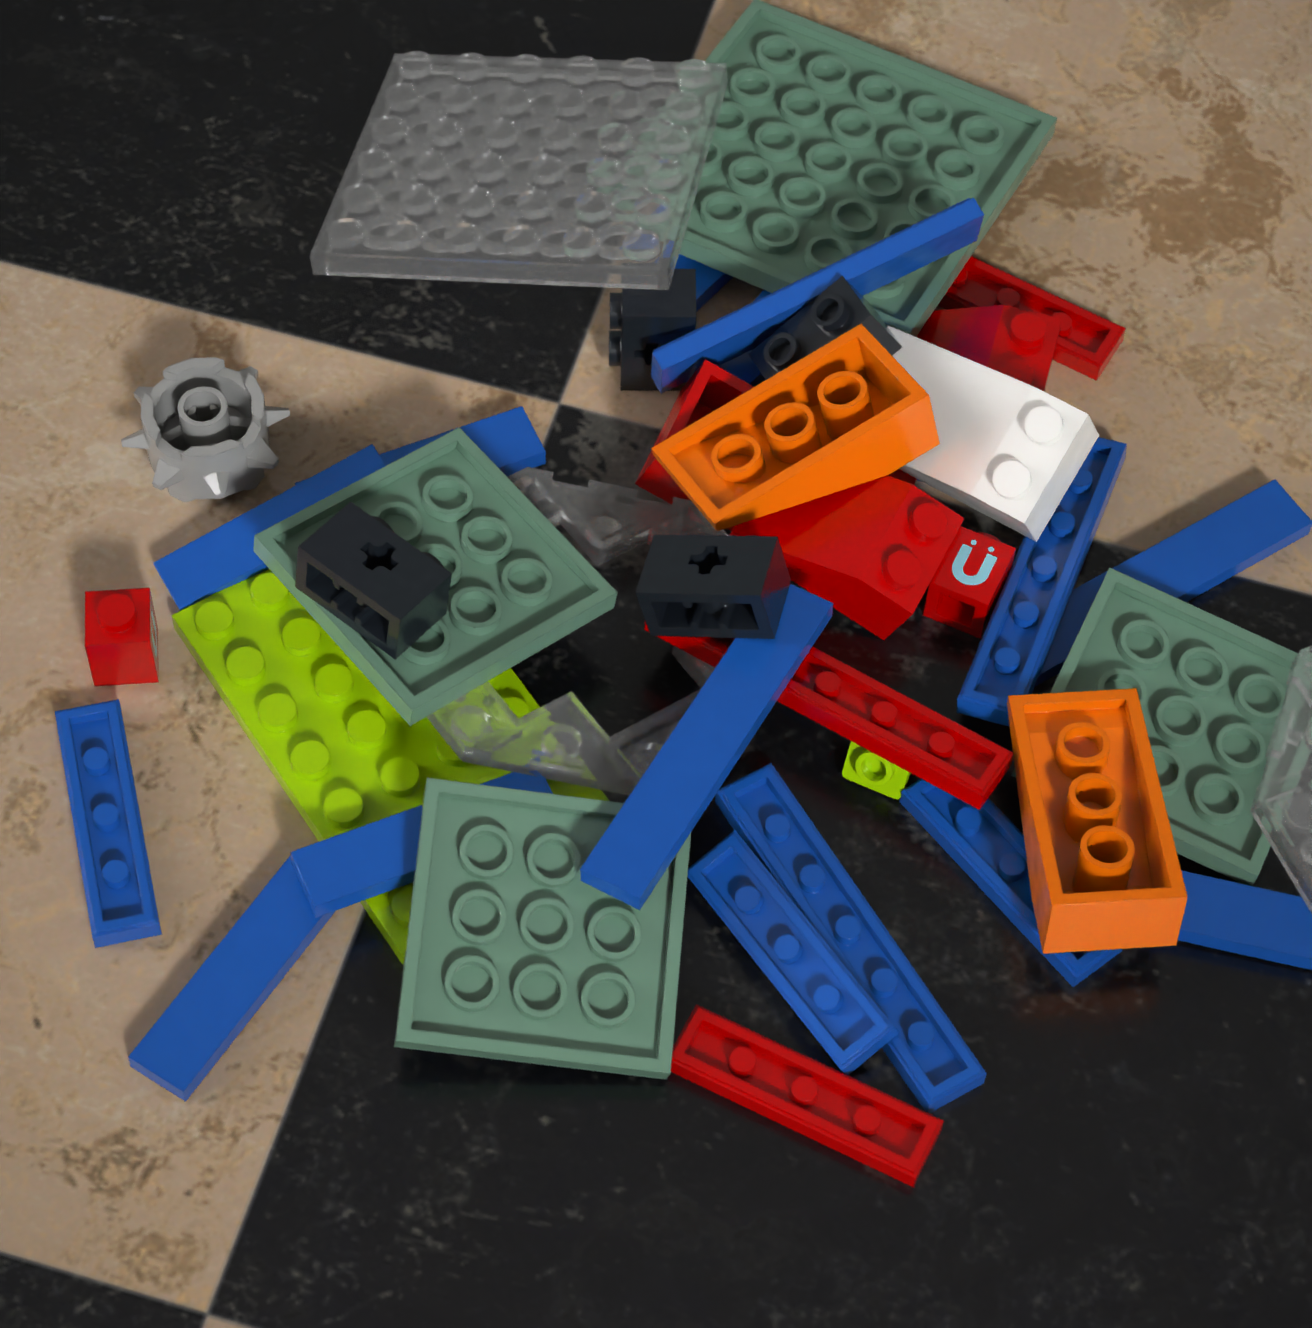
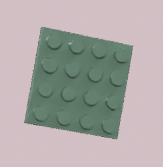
(511, 571)
(1206, 708)
(523, 954)

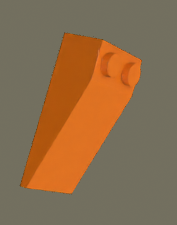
(803, 433)
(1094, 823)

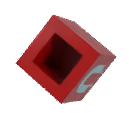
(969, 581)
(121, 637)

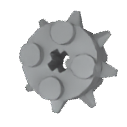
(206, 429)

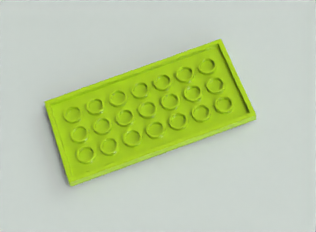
(325, 725)

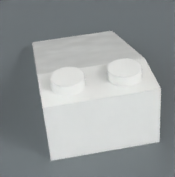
(999, 438)

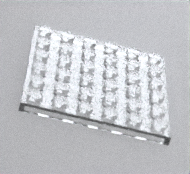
(525, 171)

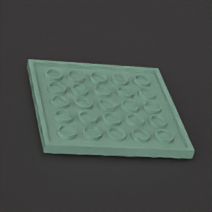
(841, 148)

